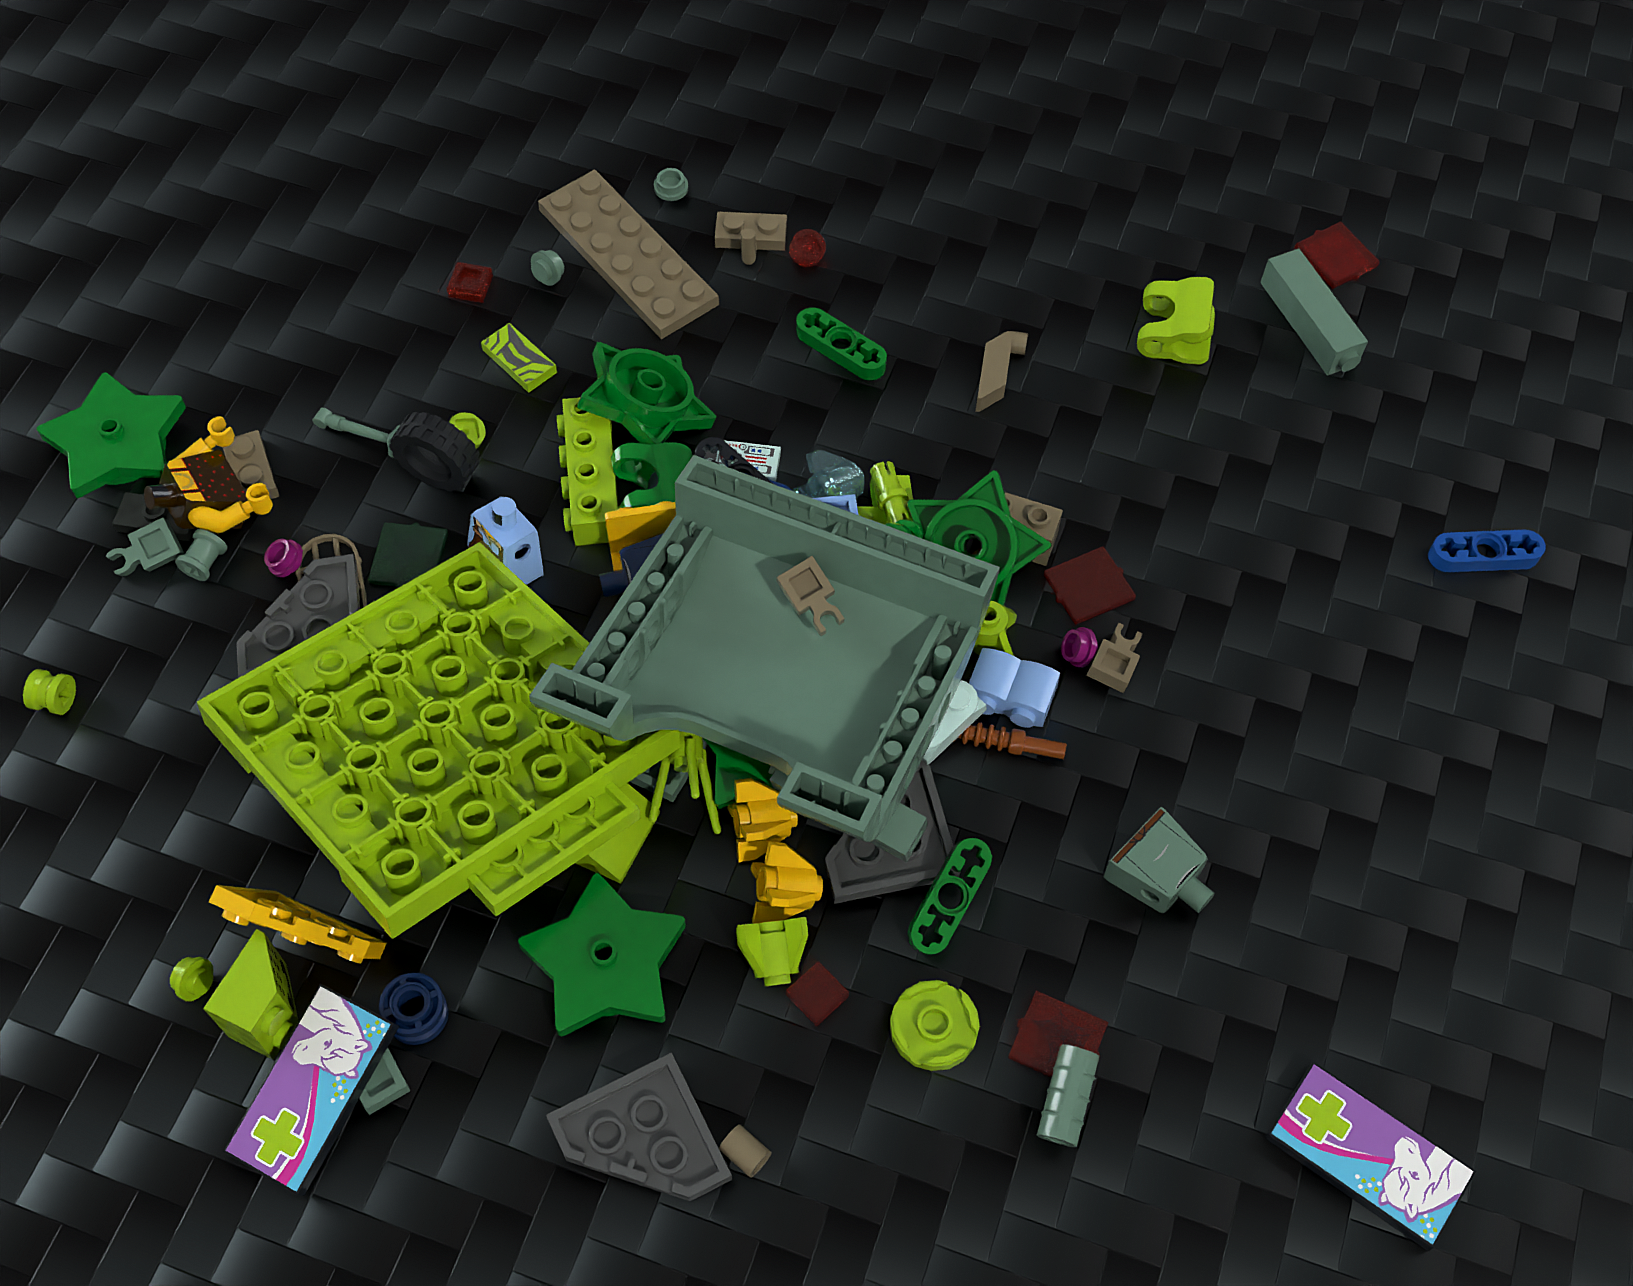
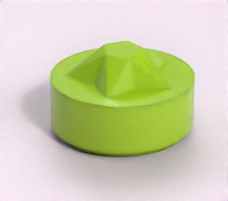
(471, 426)

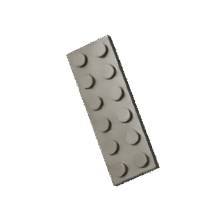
(628, 254)

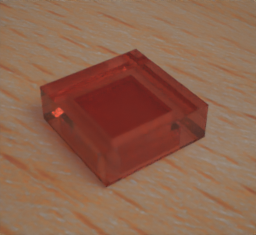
(470, 282)
(817, 993)

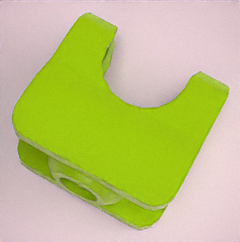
(1189, 321)

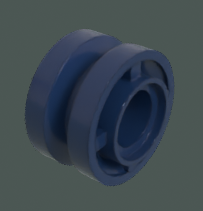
(407, 990)

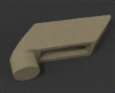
(996, 366)

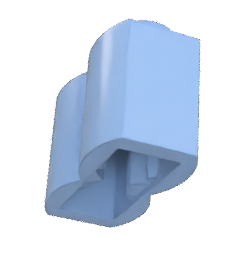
(1014, 687)

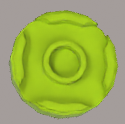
(934, 1025)

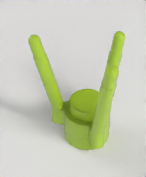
(689, 759)

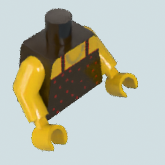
(204, 489)

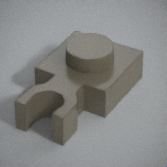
(808, 589)
(1115, 660)

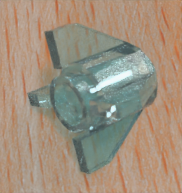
(831, 476)

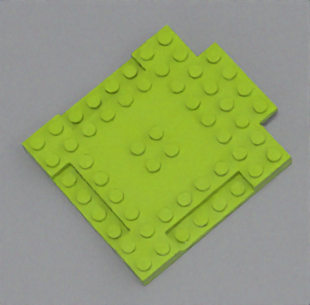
(418, 745)

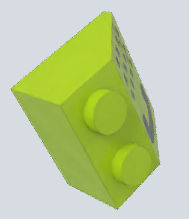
(256, 999)

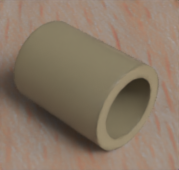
(745, 1151)

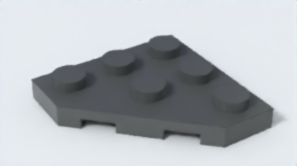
(316, 602)
(864, 870)
(644, 1133)

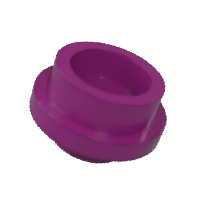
(283, 557)
(1079, 646)

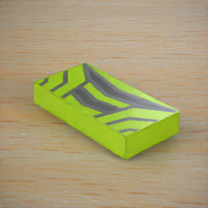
(519, 357)

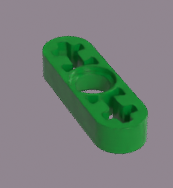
(847, 357)
(931, 899)

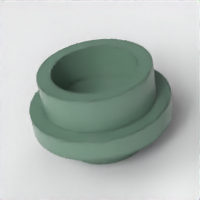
(670, 184)
(547, 267)

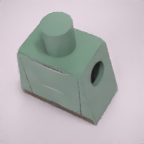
(1161, 866)

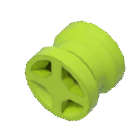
(49, 691)

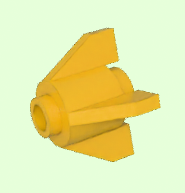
(758, 818)
(785, 883)

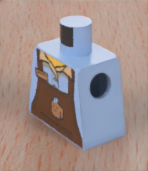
(508, 537)

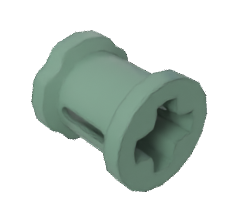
(201, 554)

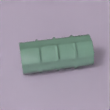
(1068, 1095)

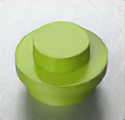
(192, 978)

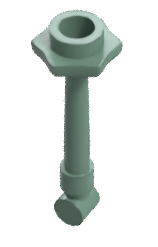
(325, 417)

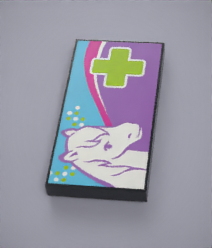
(311, 1090)
(1371, 1156)

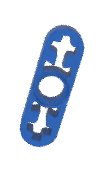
(1501, 541)

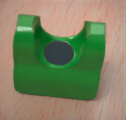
(652, 469)

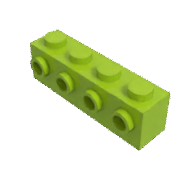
(590, 476)

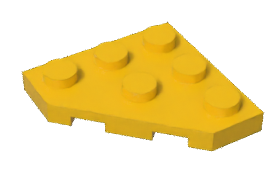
(295, 921)

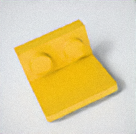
(633, 525)

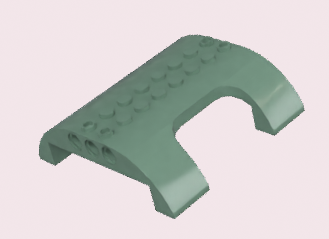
(723, 655)

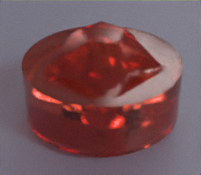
(807, 248)

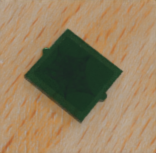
(406, 553)

